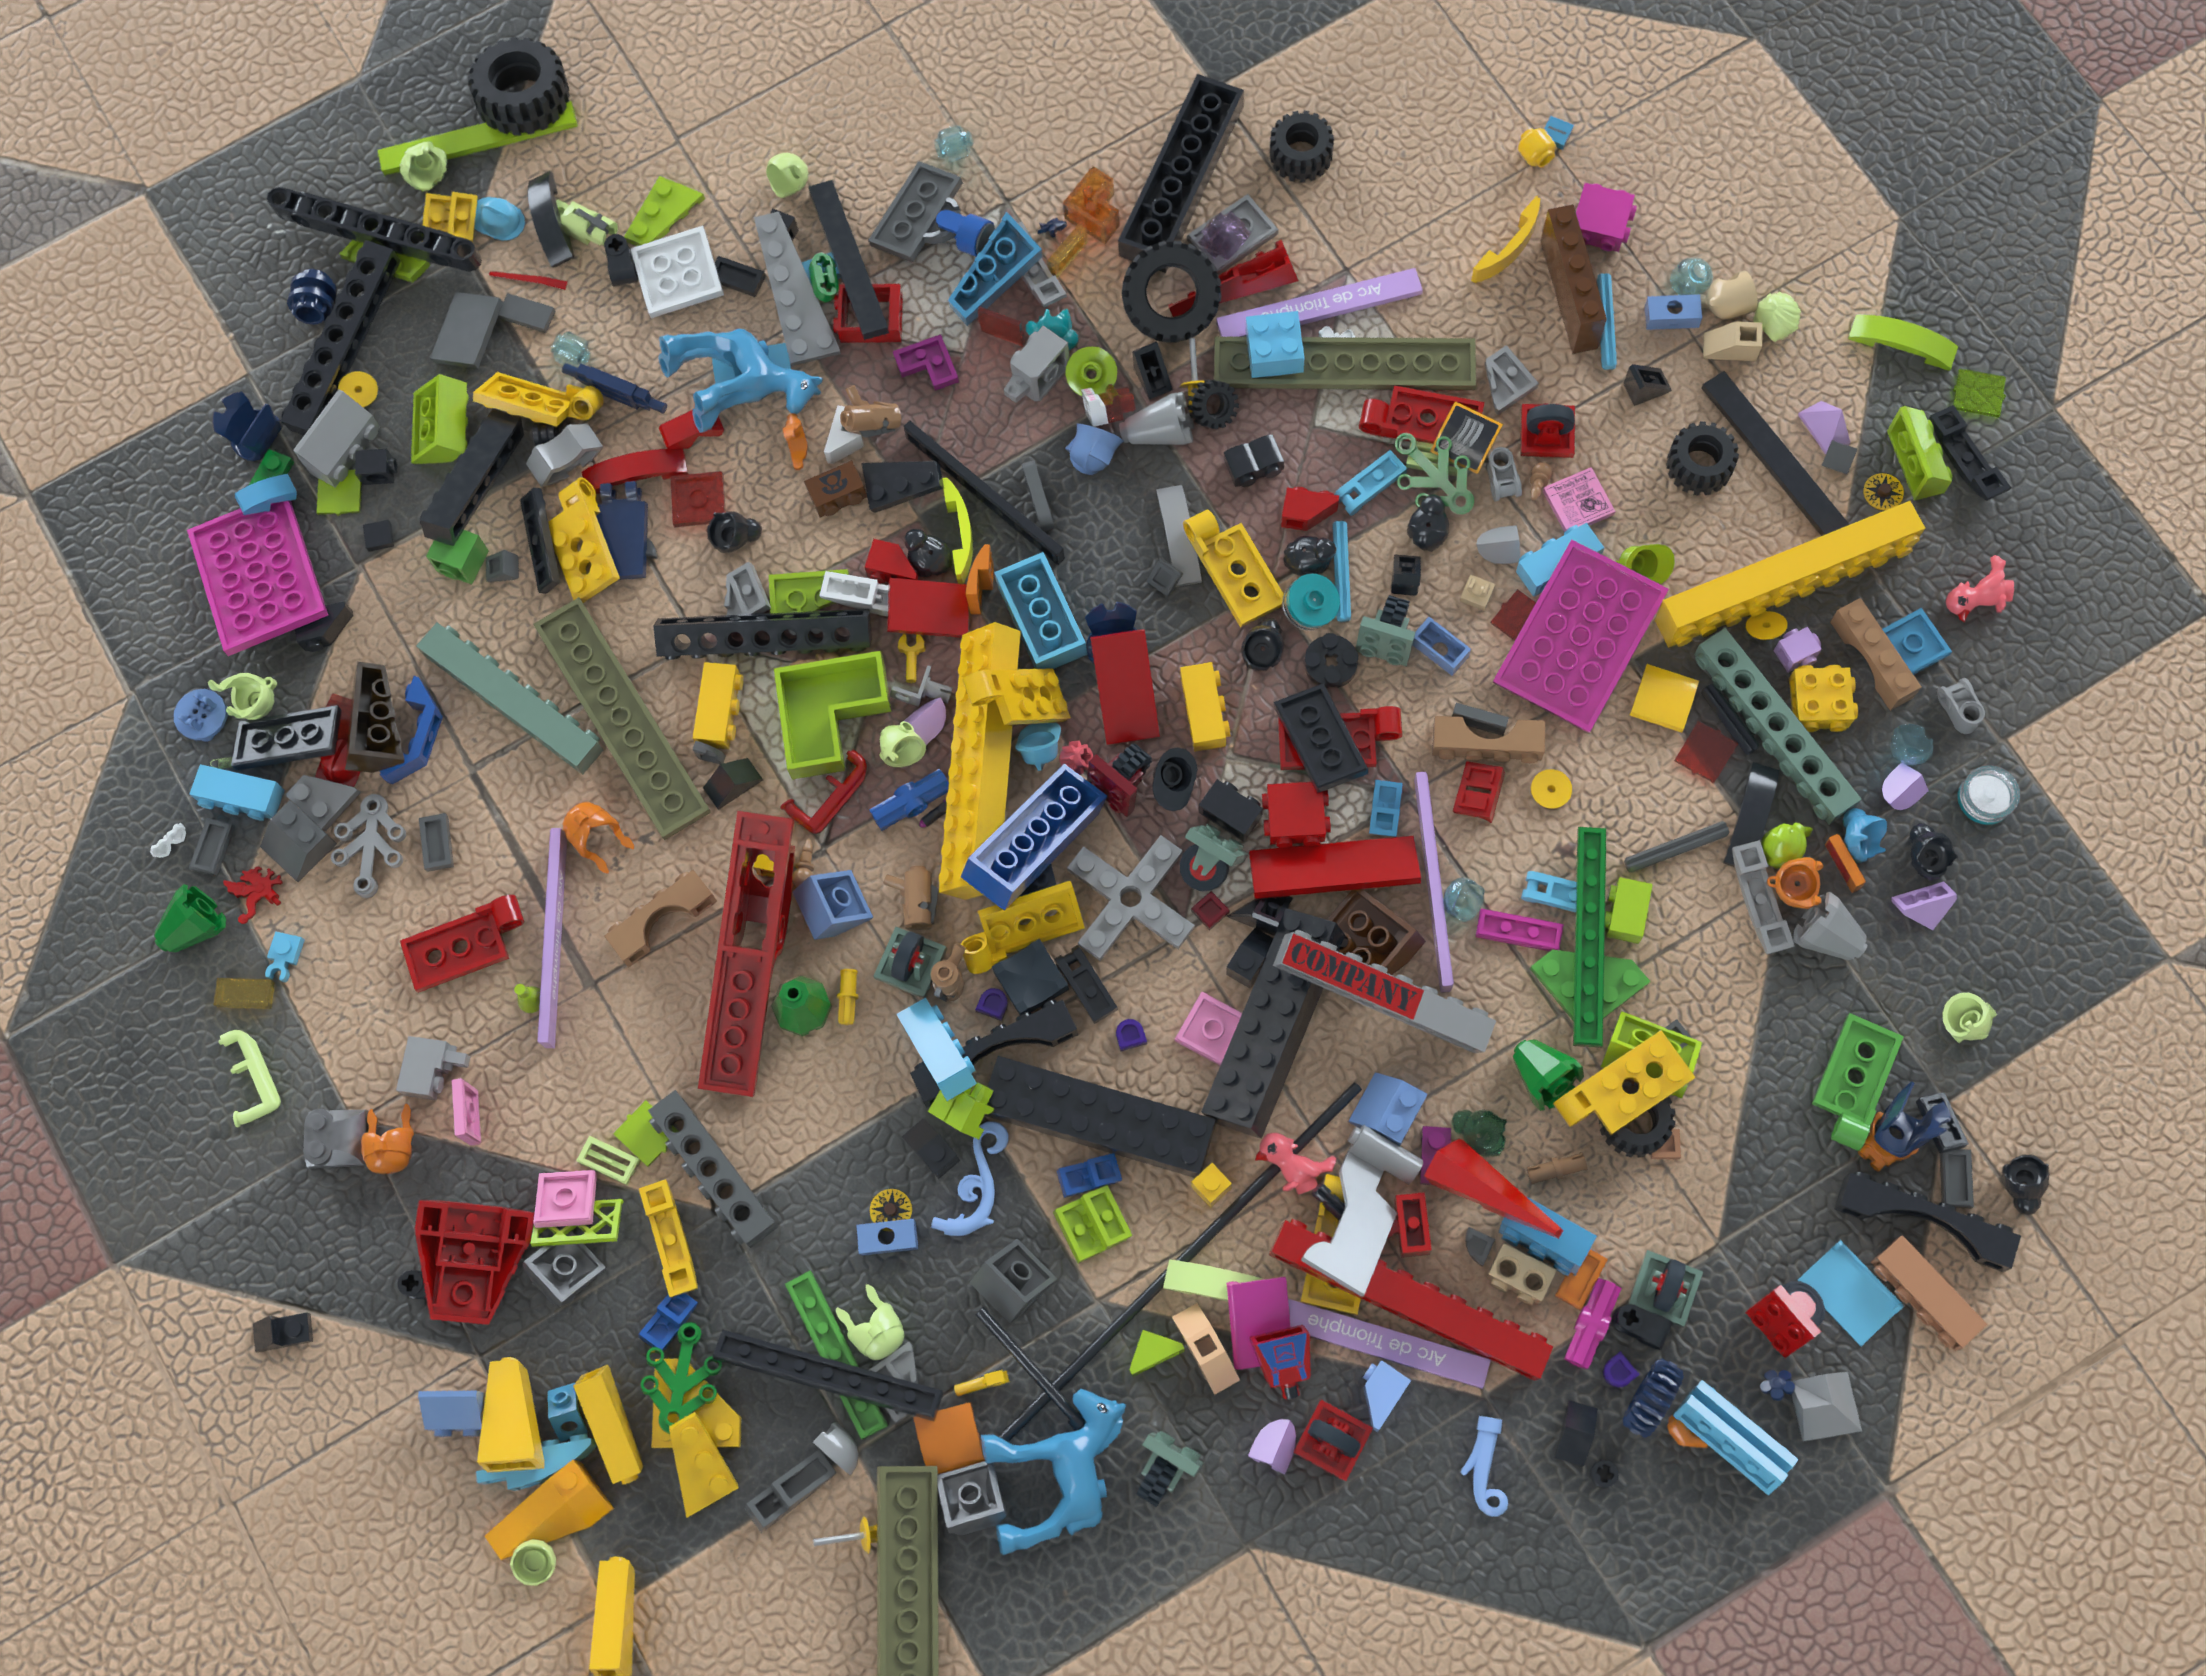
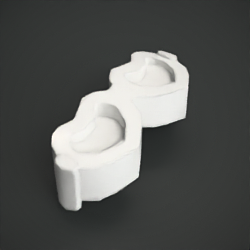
(174, 836)

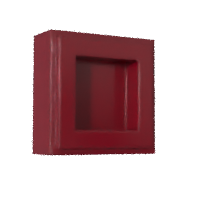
(1210, 910)

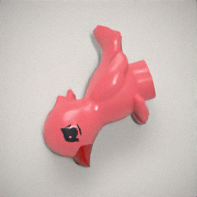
(1988, 592)
(1297, 1170)

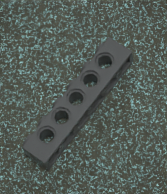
(759, 1221)

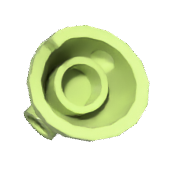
(901, 745)
(1968, 1017)

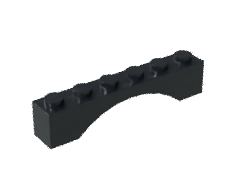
(1045, 1027)
(1985, 1243)

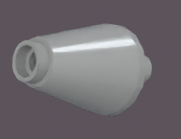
(1160, 423)

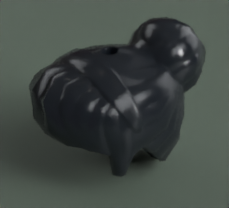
(1430, 512)
(731, 531)
(918, 547)
(1312, 561)
(1267, 635)
(1938, 849)
(2026, 1170)

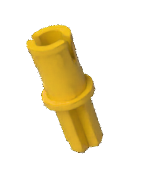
(847, 996)

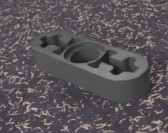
(1037, 496)

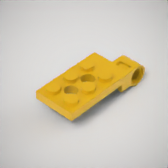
(538, 401)
(568, 528)
(1232, 547)
(1040, 686)
(1005, 935)
(1605, 1093)
(1315, 1290)

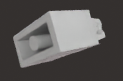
(424, 1064)

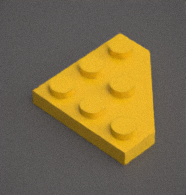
(718, 1417)

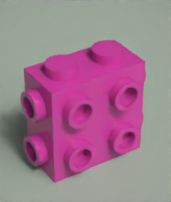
(1604, 216)

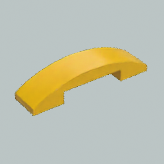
(1492, 263)
(669, 1238)

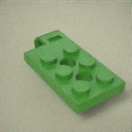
(1851, 1101)

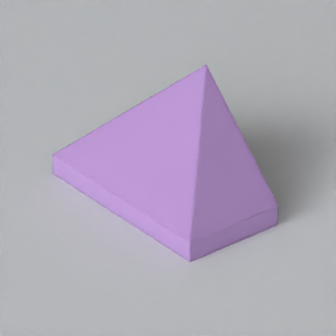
(1825, 424)
(1926, 904)

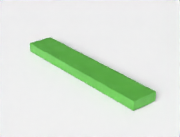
(832, 1345)

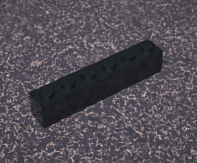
(471, 477)

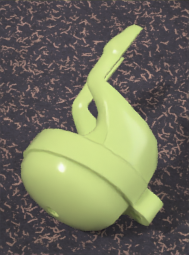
(249, 695)
(879, 1336)

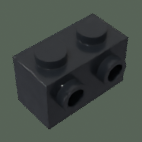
(1231, 809)

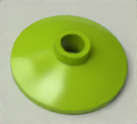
(1094, 360)

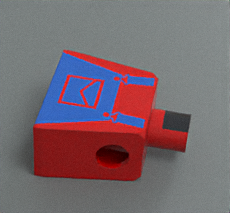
(1284, 1358)

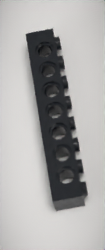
(354, 330)
(856, 621)

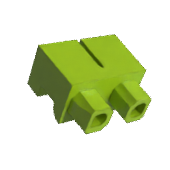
(964, 1110)

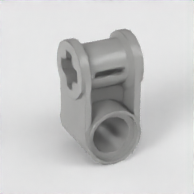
(1503, 479)
(1961, 700)

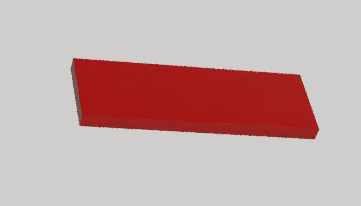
(1334, 867)

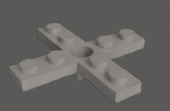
(1114, 885)

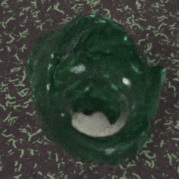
(1482, 1123)

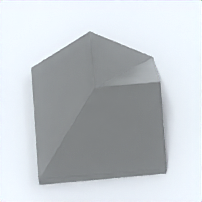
(1825, 1406)

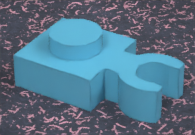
(283, 951)

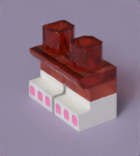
(1107, 406)

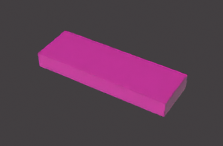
(1519, 930)

